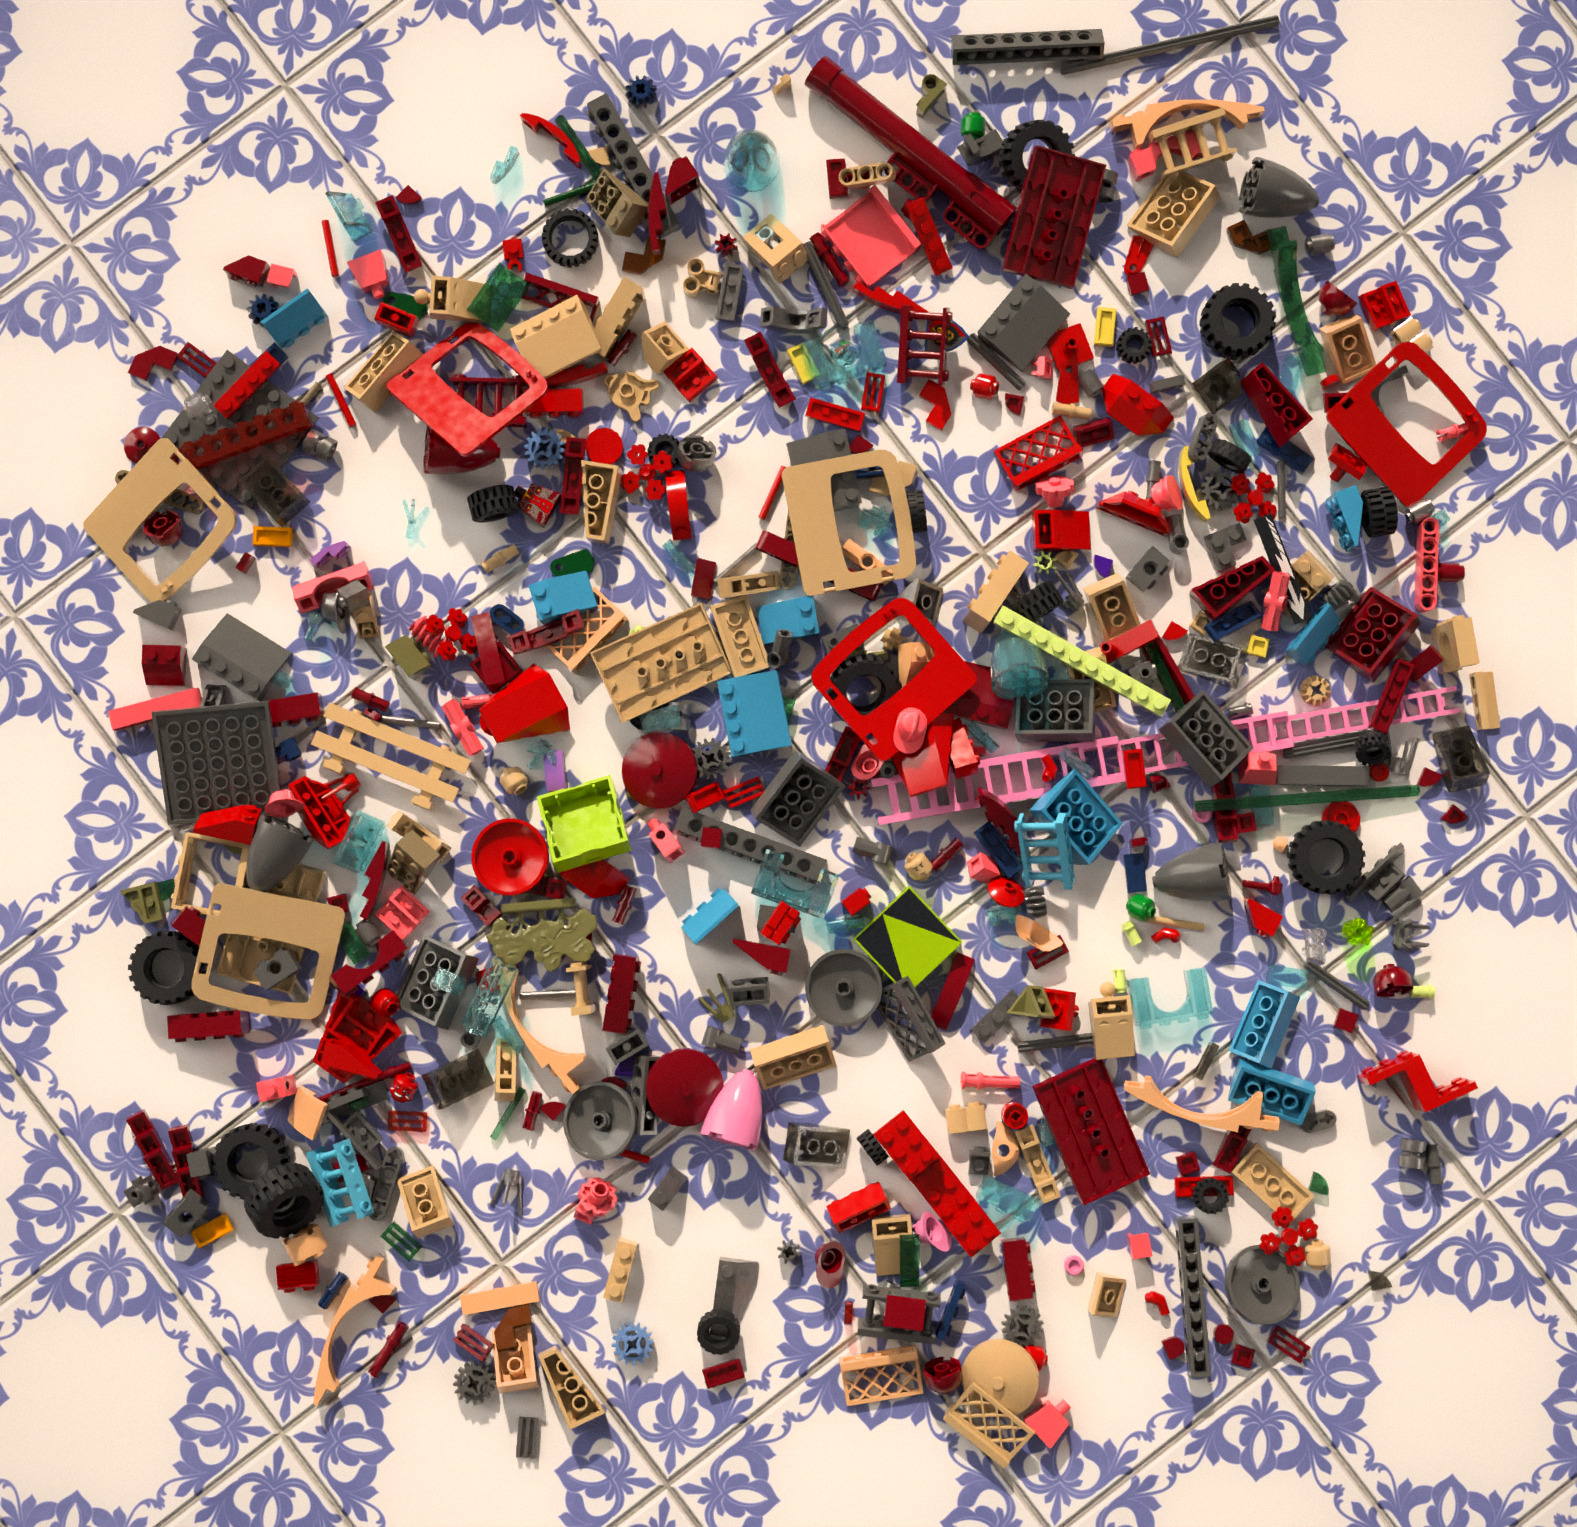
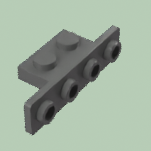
(1381, 878)
(375, 1093)
(361, 1134)

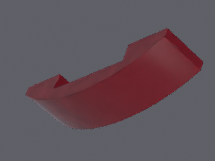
(399, 234)
(769, 370)
(573, 474)
(546, 634)
(952, 990)

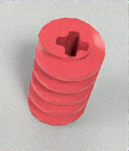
(429, 639)

